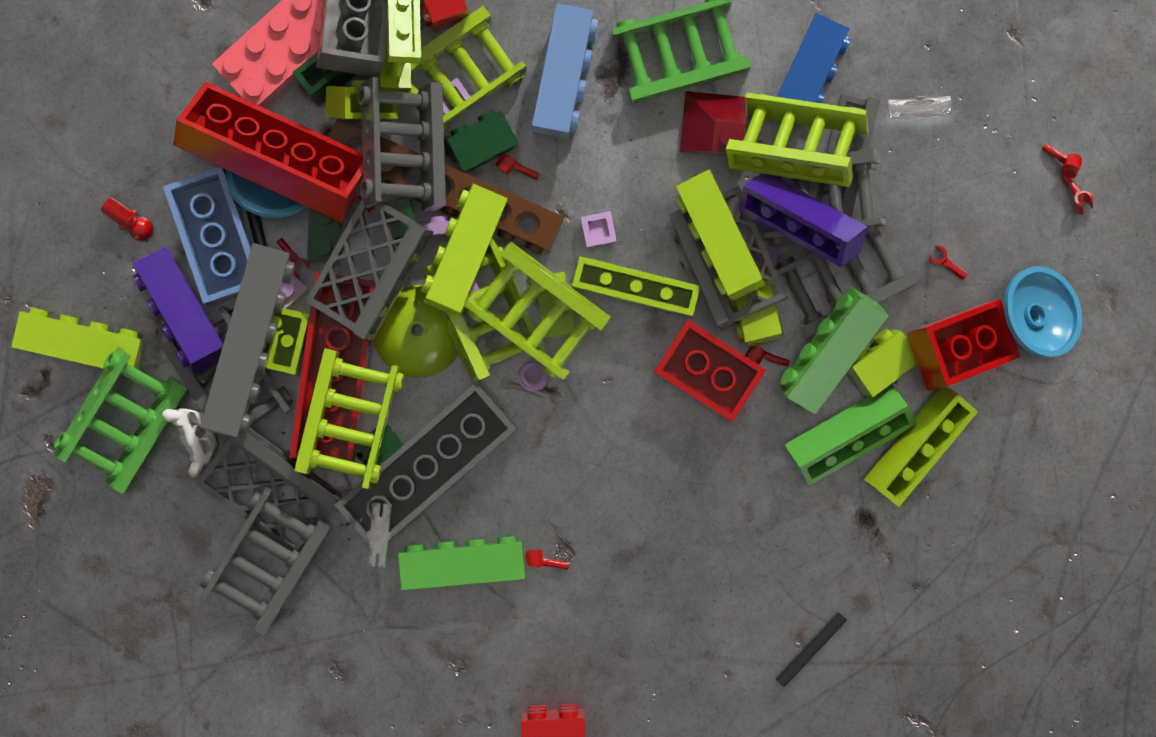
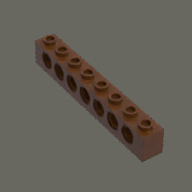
(518, 208)

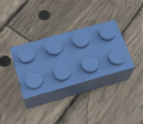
(563, 70)
(211, 233)

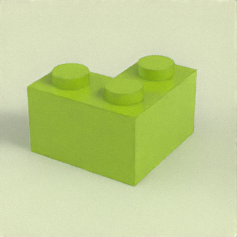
(289, 343)

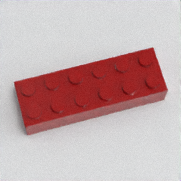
(270, 151)
(332, 335)

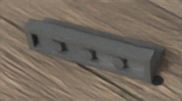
(861, 143)

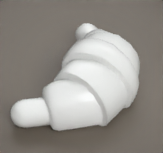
(198, 442)

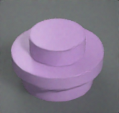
(532, 376)

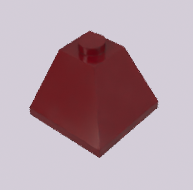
(711, 122)

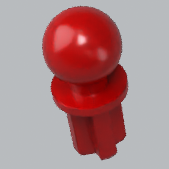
(139, 228)

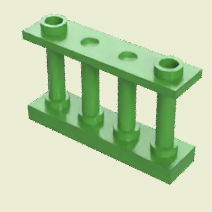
(672, 79)
(135, 446)

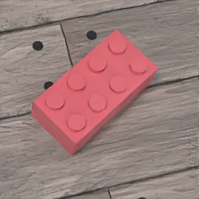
(269, 52)

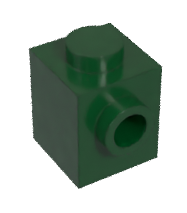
(389, 445)

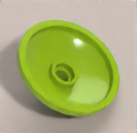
(420, 354)

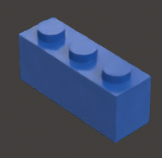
(815, 60)

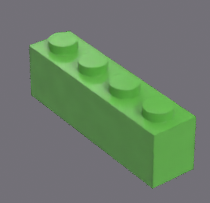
(832, 350)
(850, 434)
(461, 564)

